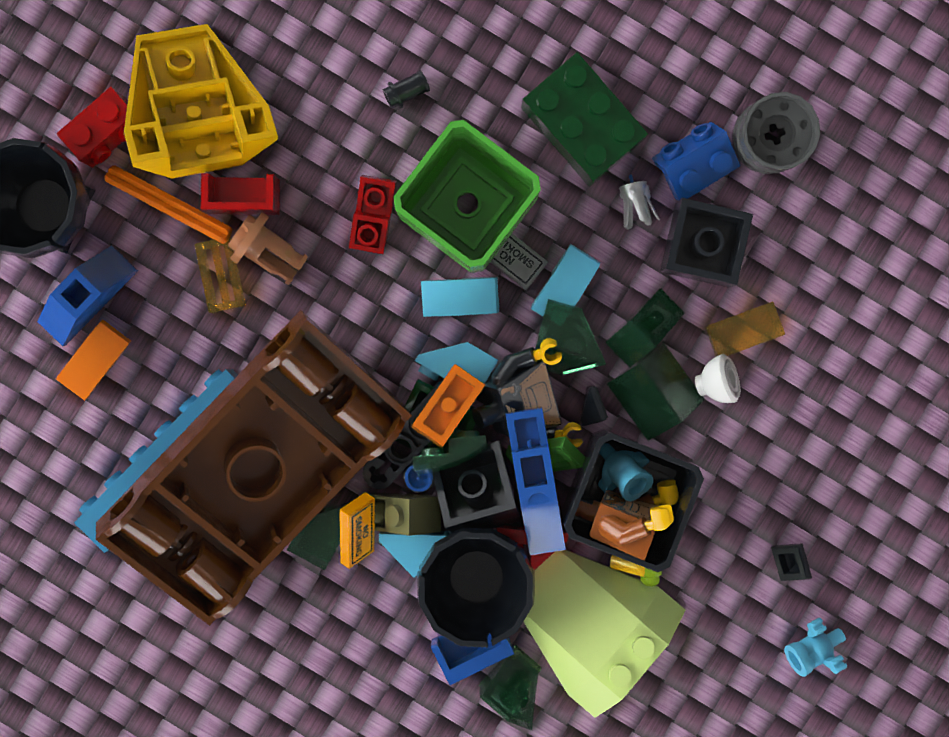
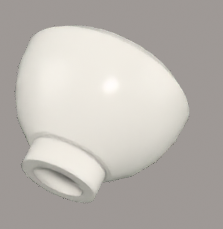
(719, 380)

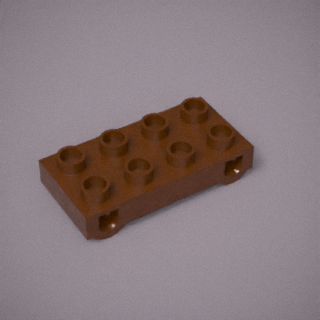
(252, 470)

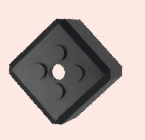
(661, 467)

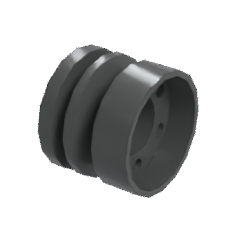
(796, 129)

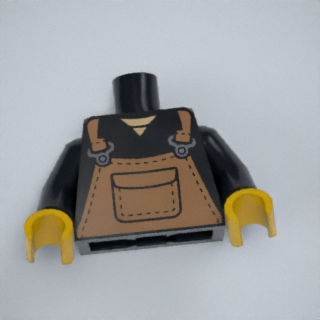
(523, 384)

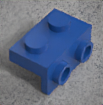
(697, 160)

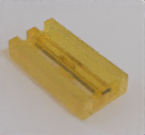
(226, 304)

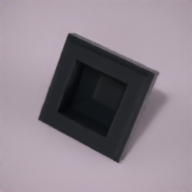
(791, 562)

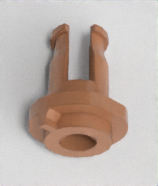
(253, 239)

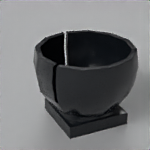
(39, 199)
(476, 586)

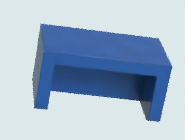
(462, 661)

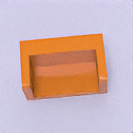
(448, 406)

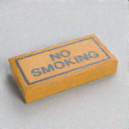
(357, 530)

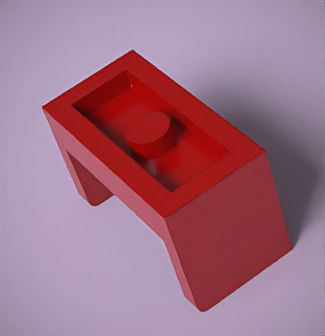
(240, 195)

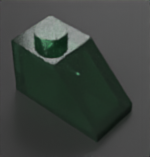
(645, 328)
(319, 537)

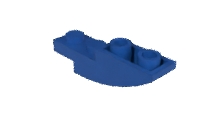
(535, 481)

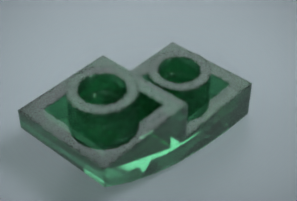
(461, 449)

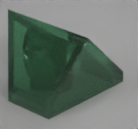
(573, 338)
(512, 688)

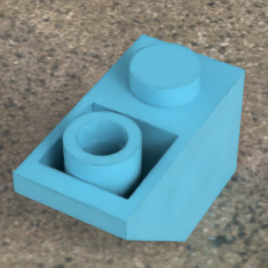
(464, 355)

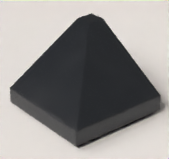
(593, 407)

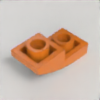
(93, 359)

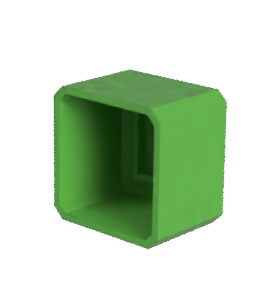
(459, 165)

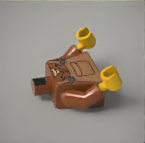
(630, 524)

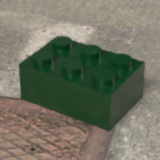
(583, 119)

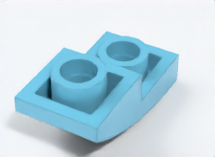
(567, 279)
(460, 296)

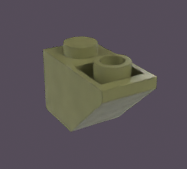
(407, 513)

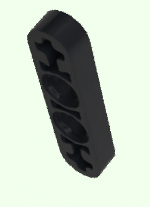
(417, 444)

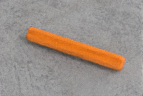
(168, 204)

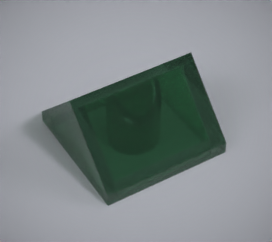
(656, 392)

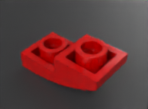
(372, 214)

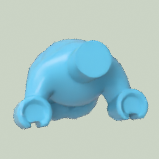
(624, 471)
(816, 650)

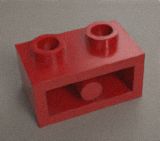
(97, 128)

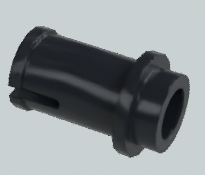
(406, 89)

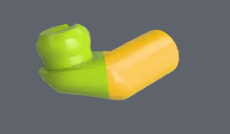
(648, 577)

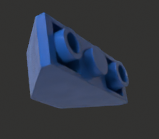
(85, 294)

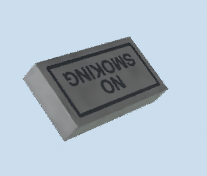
(519, 262)

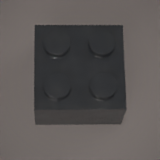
(706, 243)
(478, 492)

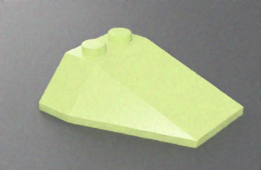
(598, 627)

